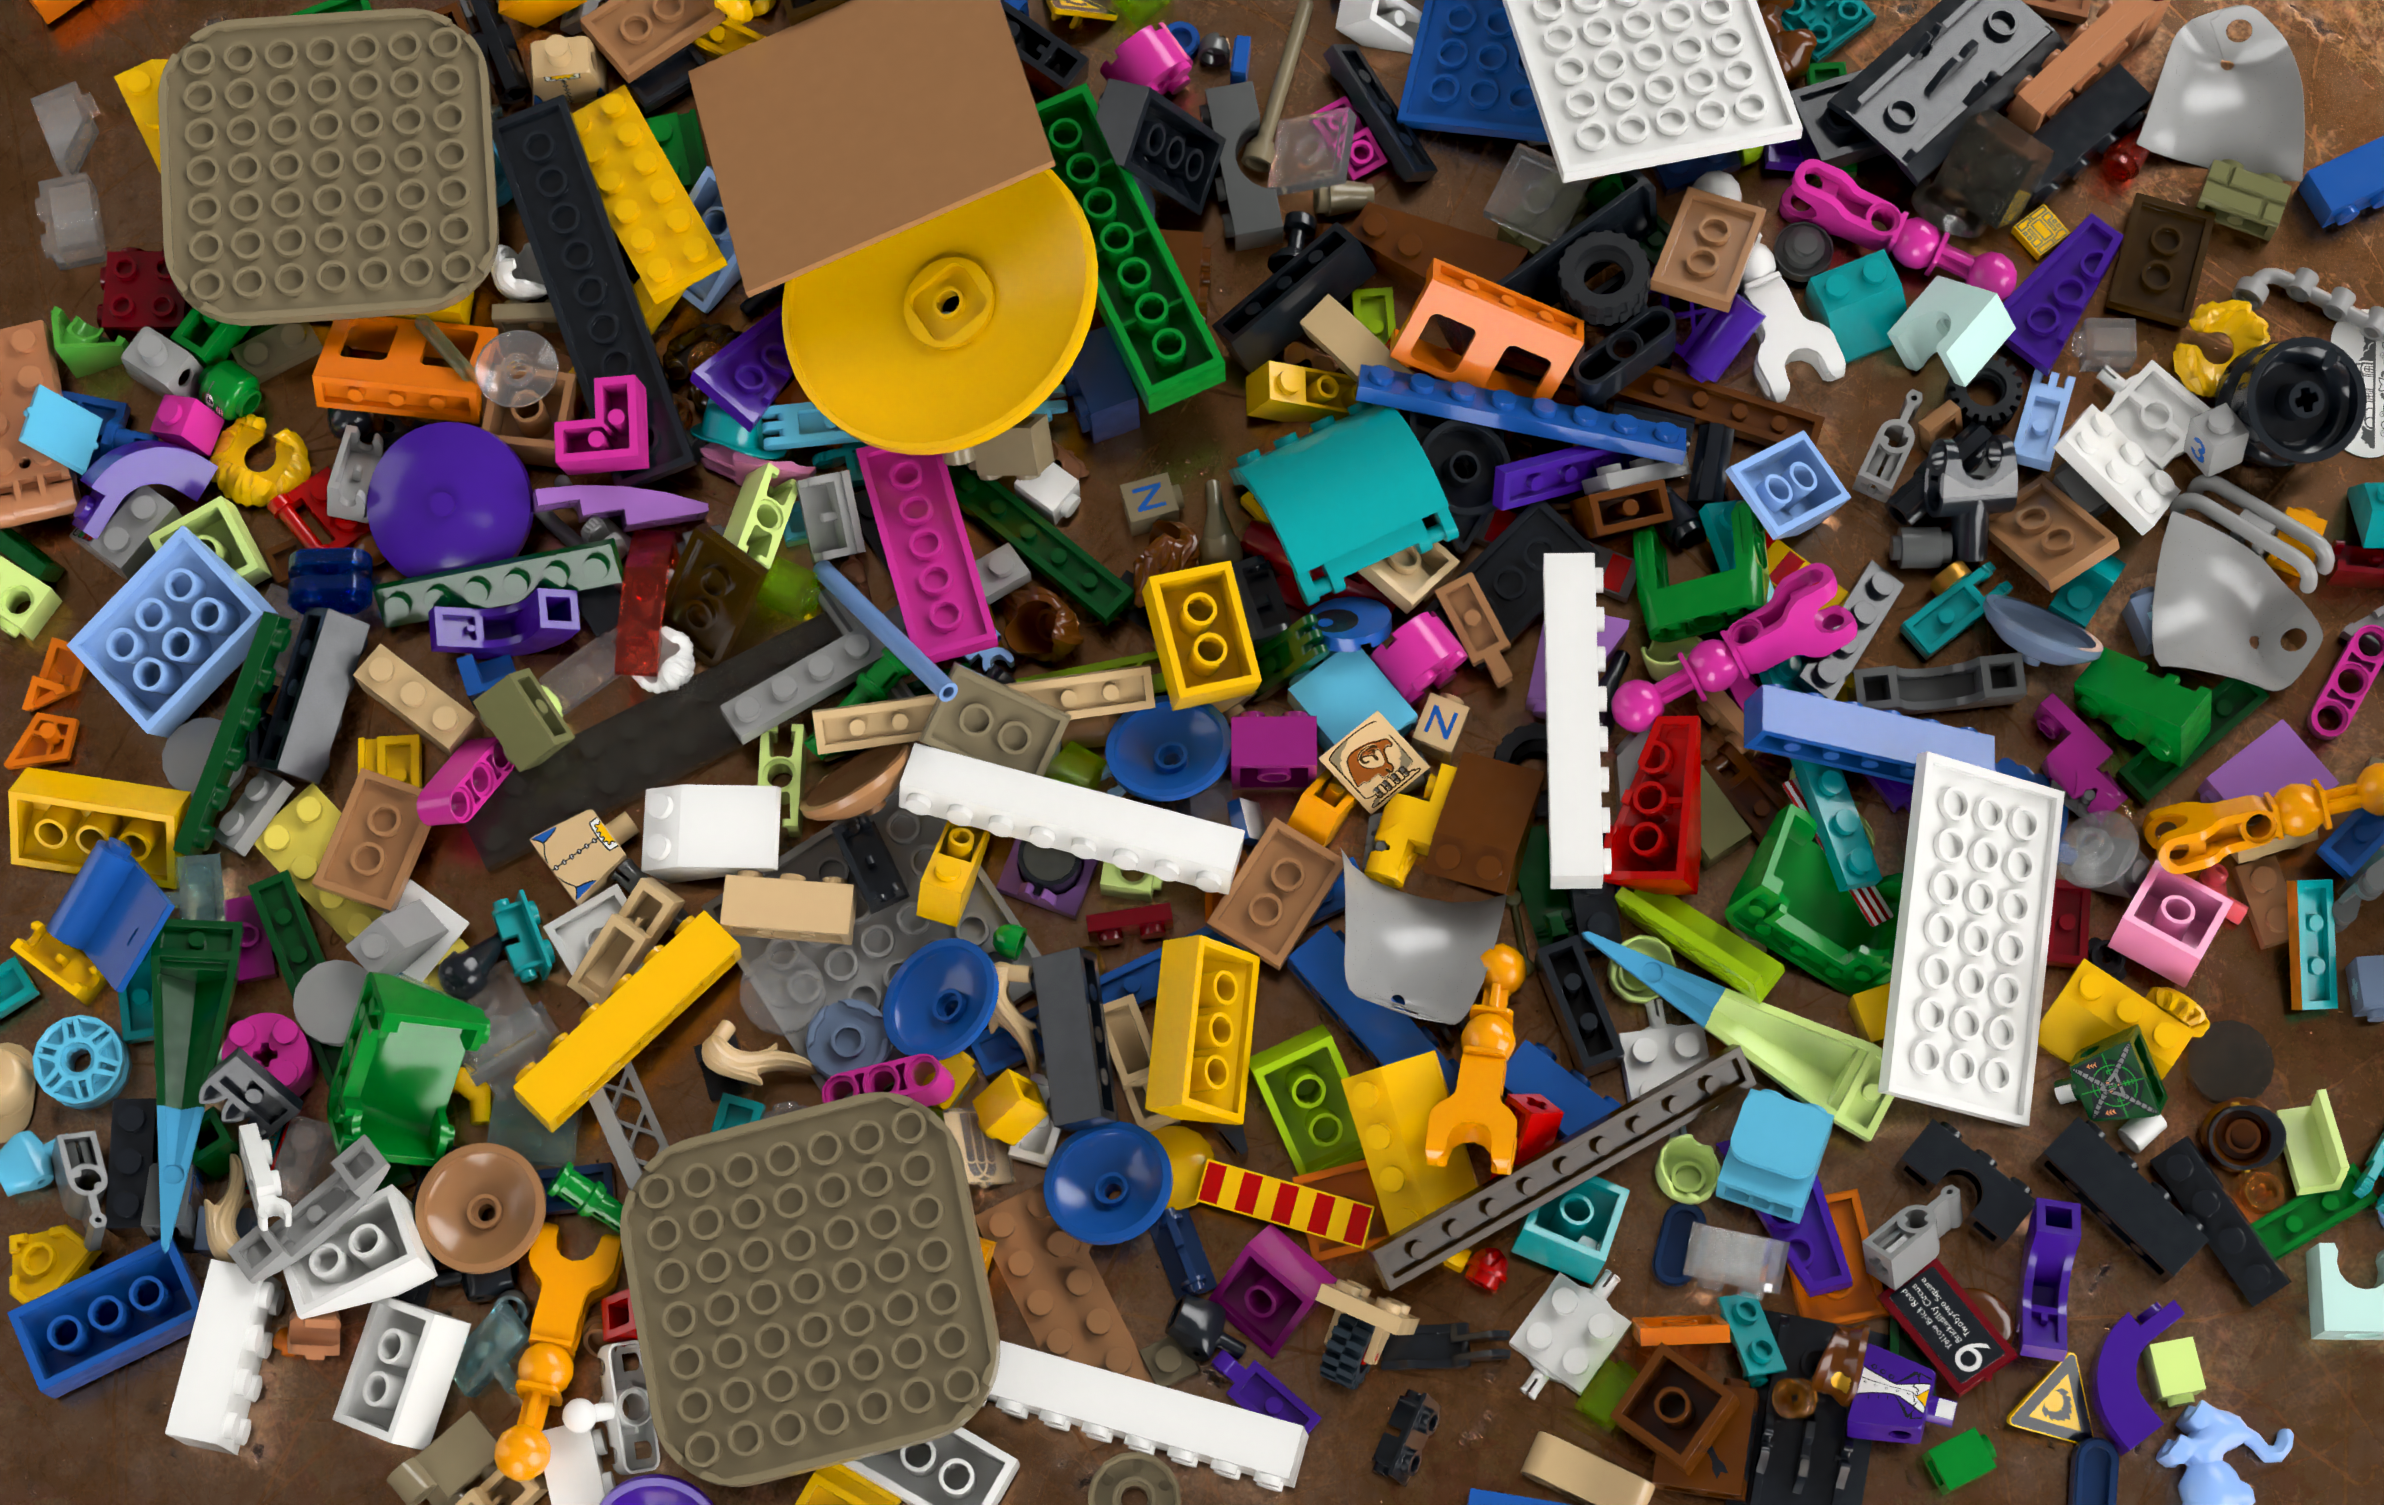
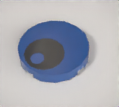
(1352, 622)

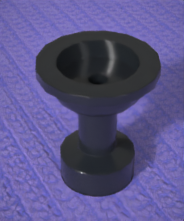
(1299, 227)

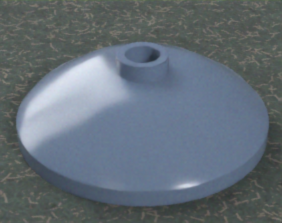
(2040, 633)

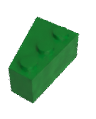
(2144, 706)

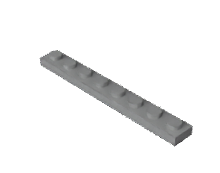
(846, 658)

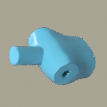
(25, 1163)

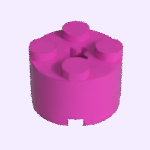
(1151, 60)
(1420, 657)
(276, 1034)

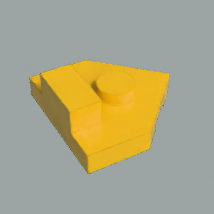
(47, 1261)

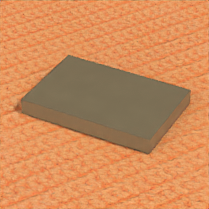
(995, 724)

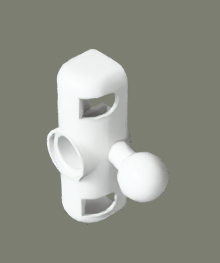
(623, 1431)

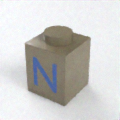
(1150, 500)

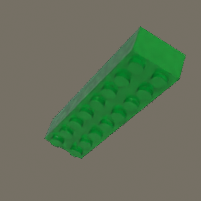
(1138, 278)

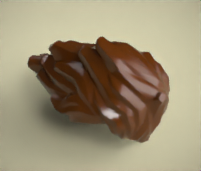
(1169, 550)
(1039, 624)

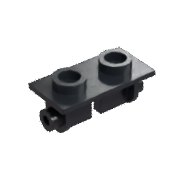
(1417, 1419)

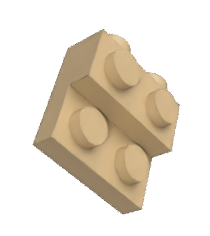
(1411, 576)

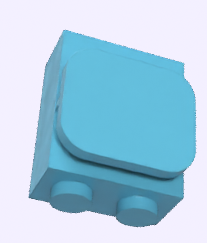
(1345, 694)
(1774, 1154)

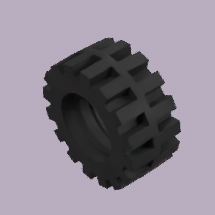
(1989, 416)

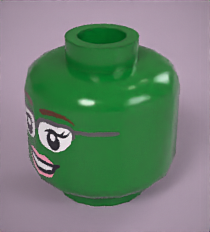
(229, 390)

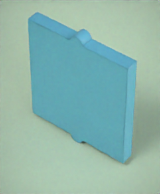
(60, 429)

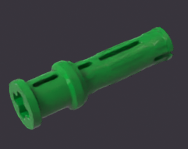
(871, 687)
(586, 1196)

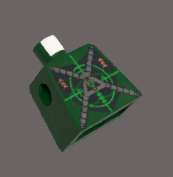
(2114, 1079)

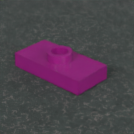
(257, 955)

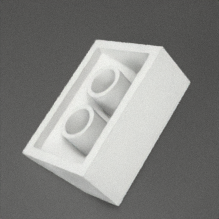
(401, 1372)

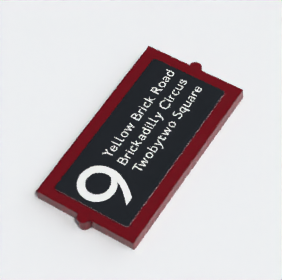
(1948, 1328)

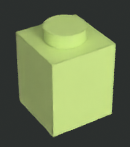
(2173, 1371)

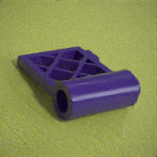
(1716, 337)

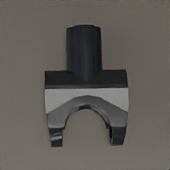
(1971, 495)

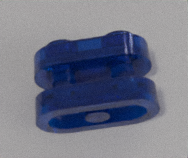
(330, 579)

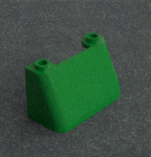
(1797, 911)
(402, 1069)

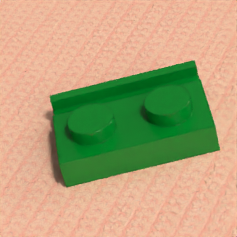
(682, 144)

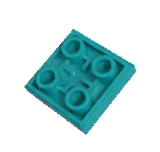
(1831, 22)

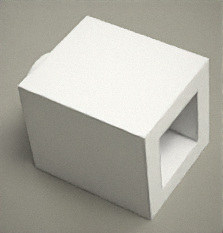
(1051, 494)

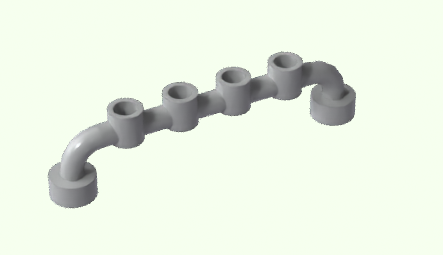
(2303, 288)

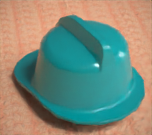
(723, 429)

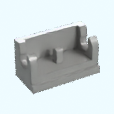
(352, 475)
(830, 516)

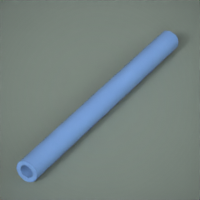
(885, 631)

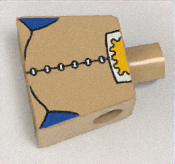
(568, 68)
(585, 852)

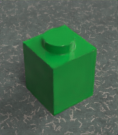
(1960, 1460)

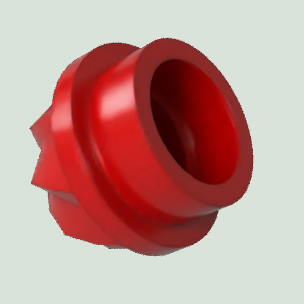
(1487, 1269)

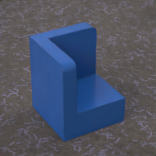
(482, 676)

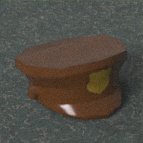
(1842, 1363)

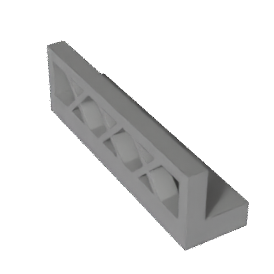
(613, 1127)

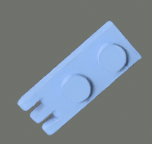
(2042, 421)

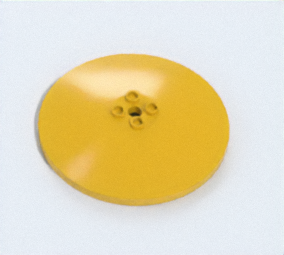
(925, 382)

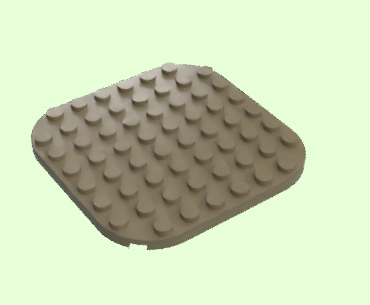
(327, 167)
(809, 1290)

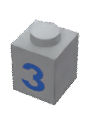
(2216, 440)

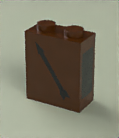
(1727, 1463)

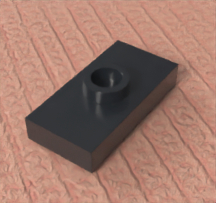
(665, 79)

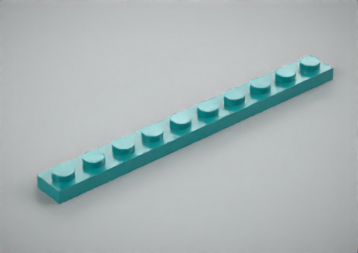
(1821, 785)

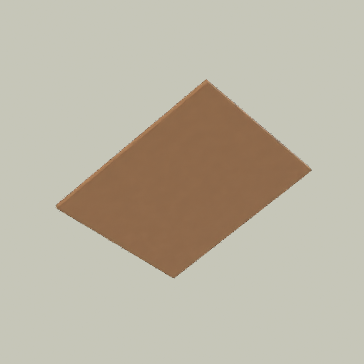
(864, 128)

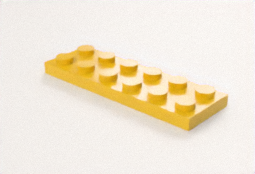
(645, 197)

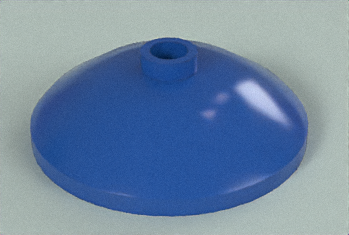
(1150, 740)
(941, 999)
(1095, 1165)

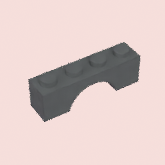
(1252, 210)
(1964, 685)

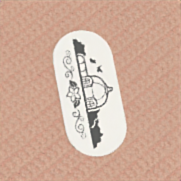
(2370, 361)

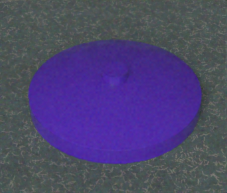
(449, 500)

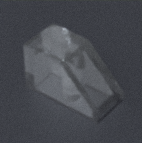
(67, 125)

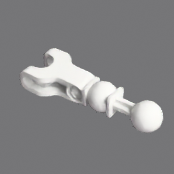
(1784, 332)

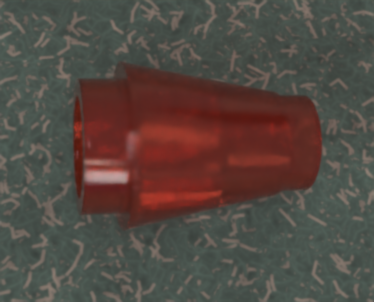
(2125, 157)

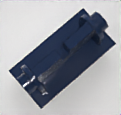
(1182, 1253)

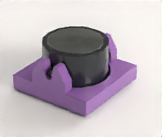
(1047, 874)

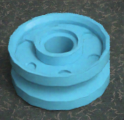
(61, 1047)

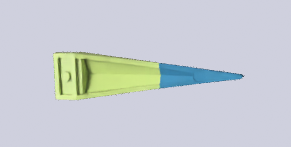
(1794, 1052)

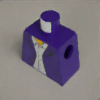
(1896, 1400)

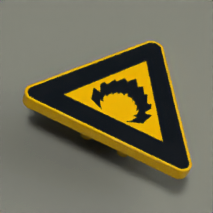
(1078, 10)
(2056, 1404)

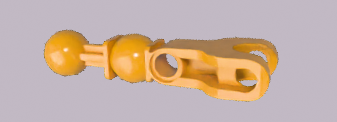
(2220, 827)
(1476, 1106)
(555, 1334)

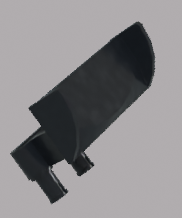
(1646, 336)

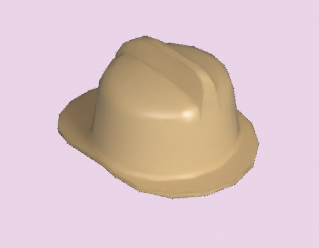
(16, 1090)

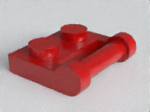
(314, 498)

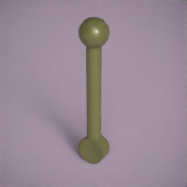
(1514, 902)

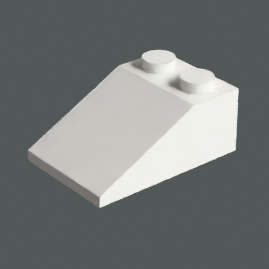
(710, 831)
(364, 1261)

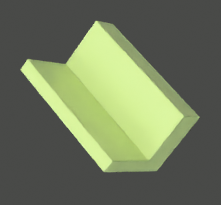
(2314, 1147)

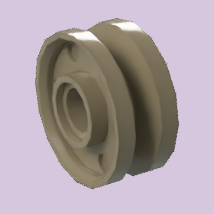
(1138, 1472)

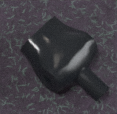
(481, 1286)
(1199, 1329)

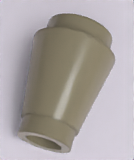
(1342, 198)

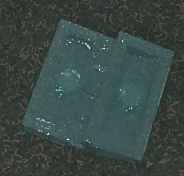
(521, 1131)

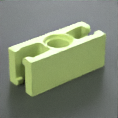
(761, 514)
(795, 766)

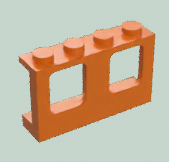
(1499, 321)
(399, 381)

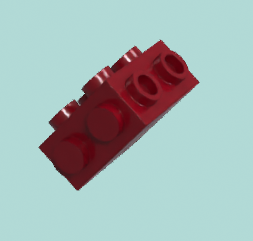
(139, 295)

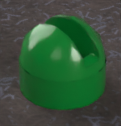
(1010, 940)

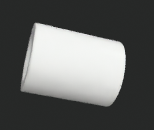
(2141, 1131)

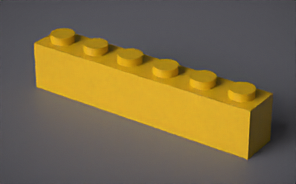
(627, 1020)

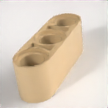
(1583, 1474)

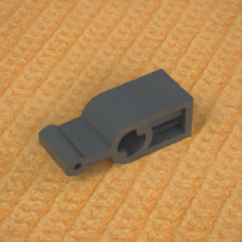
(82, 1182)

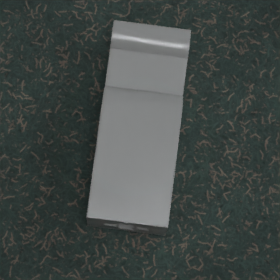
(1889, 457)
(1911, 1238)

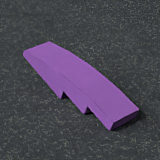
(635, 506)

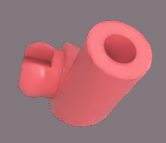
(2215, 879)

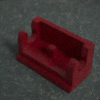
(2356, 567)

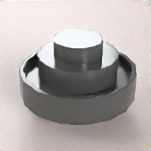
(1802, 251)

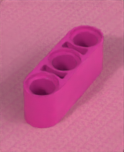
(2334, 698)
(464, 783)
(907, 1075)

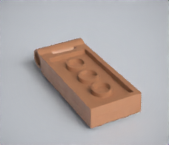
(2091, 54)
(30, 482)

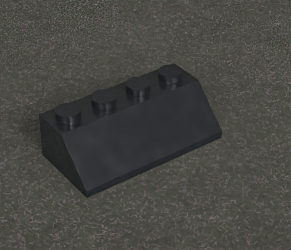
(1159, 142)

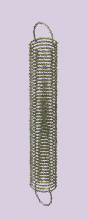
(433, 343)

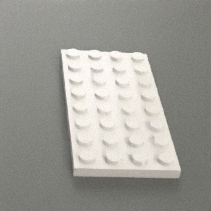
(1971, 941)

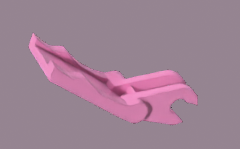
(738, 465)

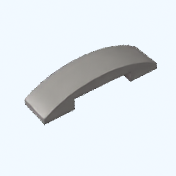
(315, 1216)

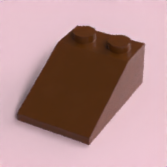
(1485, 824)

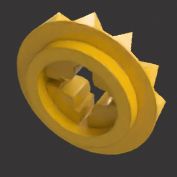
(2180, 1007)

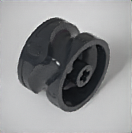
(2295, 399)

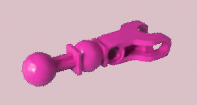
(1848, 212)
(1751, 645)

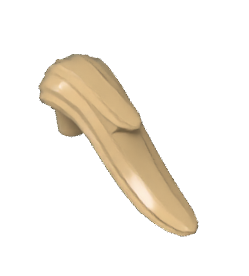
(1008, 1016)
(745, 1065)
(221, 1217)

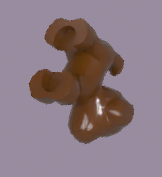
(1791, 46)

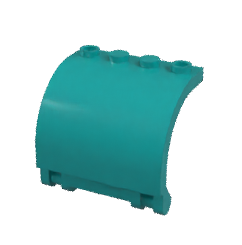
(1347, 495)

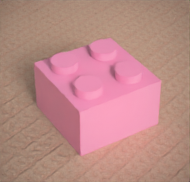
(2170, 924)

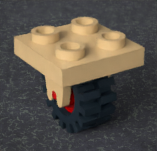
(1359, 1330)

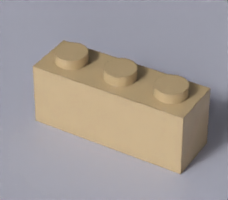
(417, 701)
(789, 908)

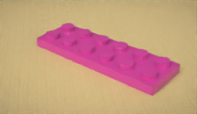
(927, 553)

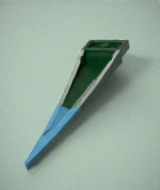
(192, 995)

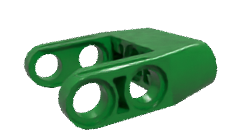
(1708, 601)

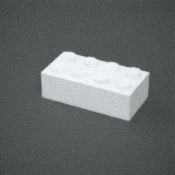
(224, 1359)
(942, 1471)

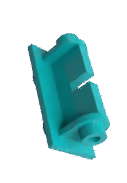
(531, 951)
(1752, 1338)

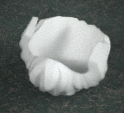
(517, 274)
(675, 663)

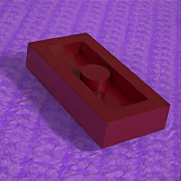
(1146, 921)
(2069, 925)

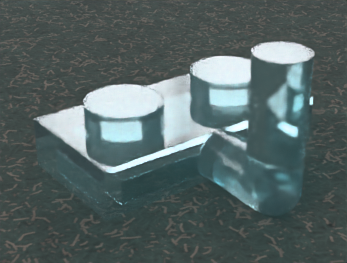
(199, 888)
(490, 1350)

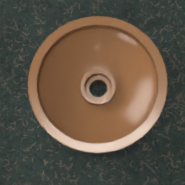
(857, 784)
(458, 1194)

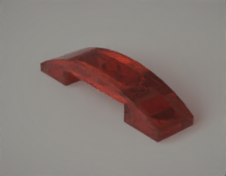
(643, 602)

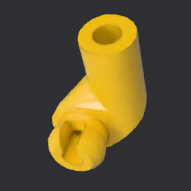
(478, 1097)

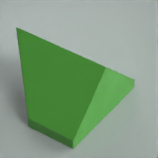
(84, 346)

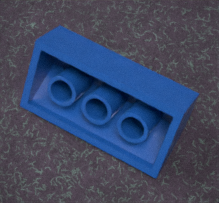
(108, 1318)

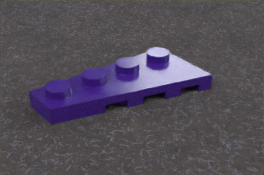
(2058, 292)
(747, 371)
(1814, 1243)

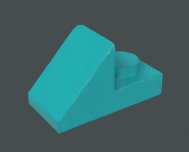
(2085, 593)

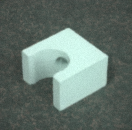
(1956, 322)
(2337, 1306)

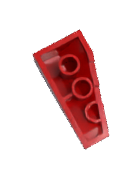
(1659, 823)

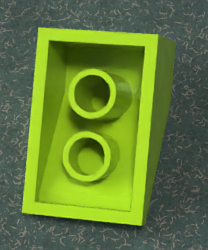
(1308, 1100)

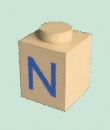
(1440, 726)

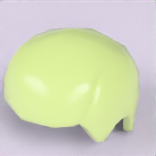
(1662, 657)
(1626, 984)
(1687, 1170)

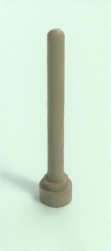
(1260, 151)

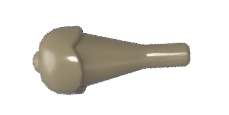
(1218, 537)

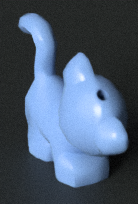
(2210, 1436)

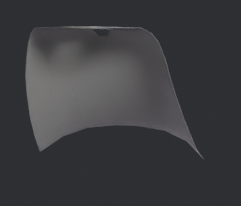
(2234, 113)
(2216, 598)
(1416, 947)

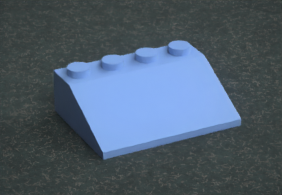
(172, 633)

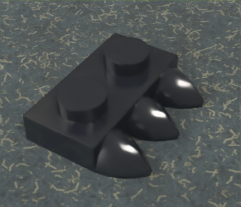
(250, 1094)

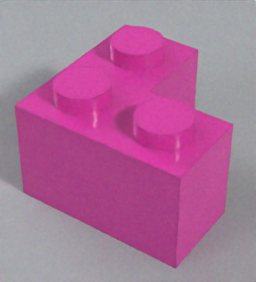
(614, 438)

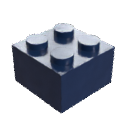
(1102, 389)

